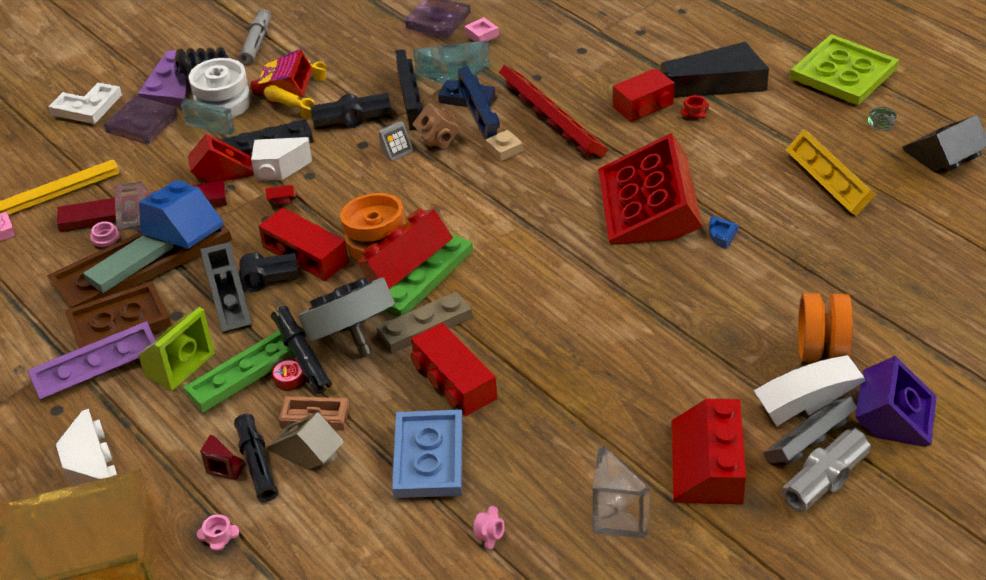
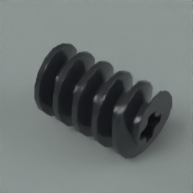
(187, 61)

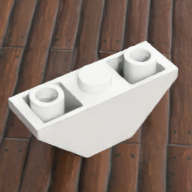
(82, 453)

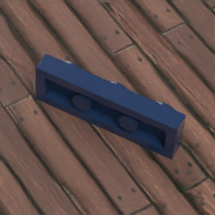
(477, 103)

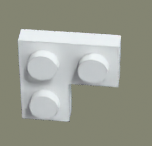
(86, 108)

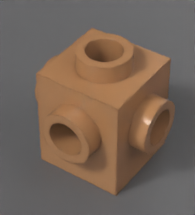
(436, 126)

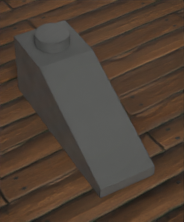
(226, 287)

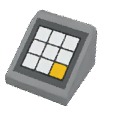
(395, 141)

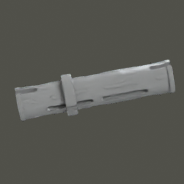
(257, 31)

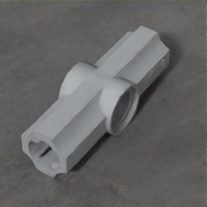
(825, 470)

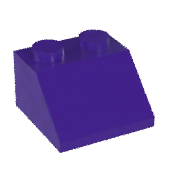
(896, 404)

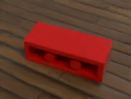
(314, 247)
(405, 247)
(453, 369)

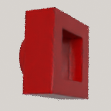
(281, 195)

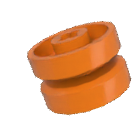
(369, 219)
(824, 328)

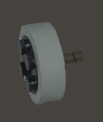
(346, 310)

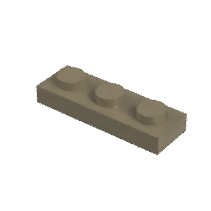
(398, 332)

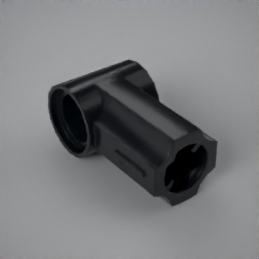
(258, 271)

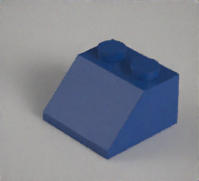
(178, 215)

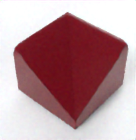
(220, 460)

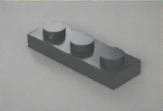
(810, 431)

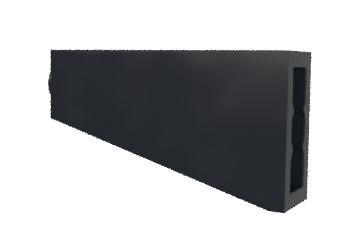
(717, 72)

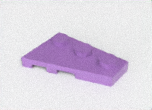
(163, 85)

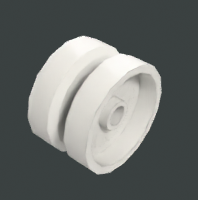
(221, 84)

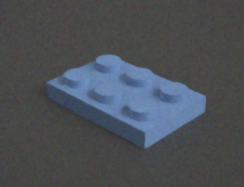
(428, 454)

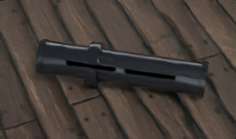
(294, 338)
(252, 447)

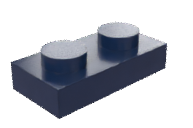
(451, 94)

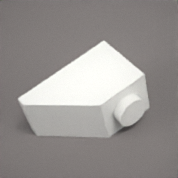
(279, 157)

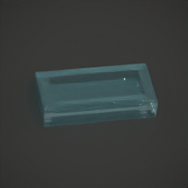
(208, 116)

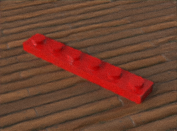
(557, 116)

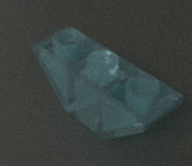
(442, 62)

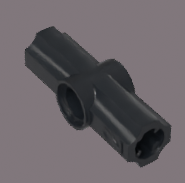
(350, 110)

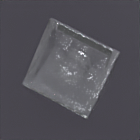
(618, 499)

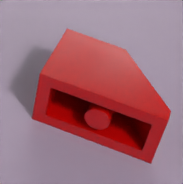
(218, 161)

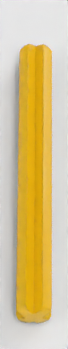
(59, 187)

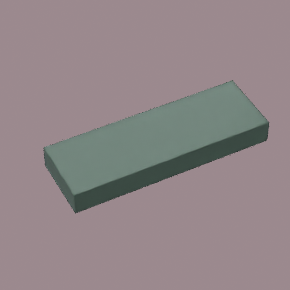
(126, 262)

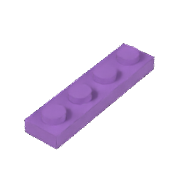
(90, 360)

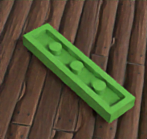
(428, 275)
(237, 372)

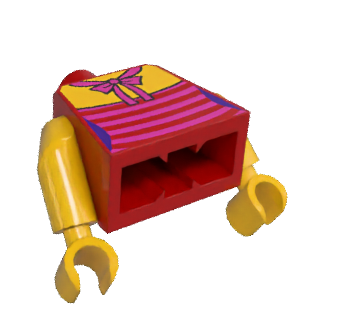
(287, 80)

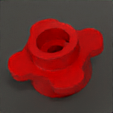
(695, 107)

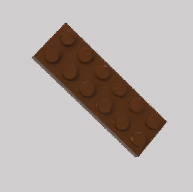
(75, 291)

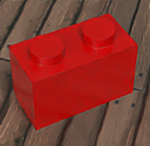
(643, 95)

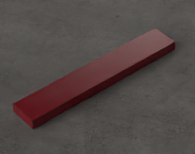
(93, 212)

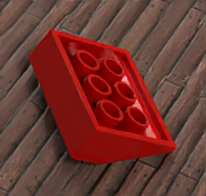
(649, 194)

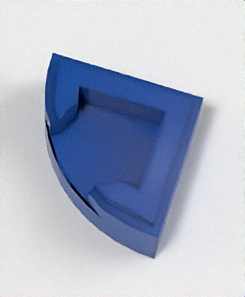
(722, 231)

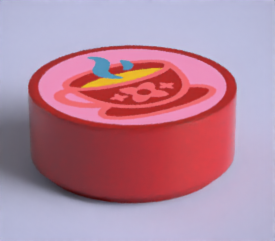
(287, 374)

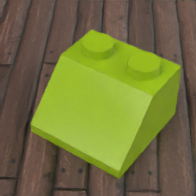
(178, 351)

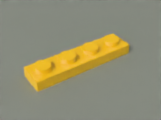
(830, 172)

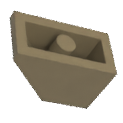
(308, 442)

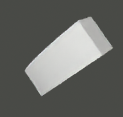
(808, 388)

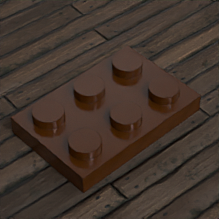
(117, 313)

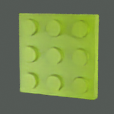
(844, 69)

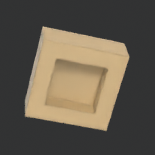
(504, 145)

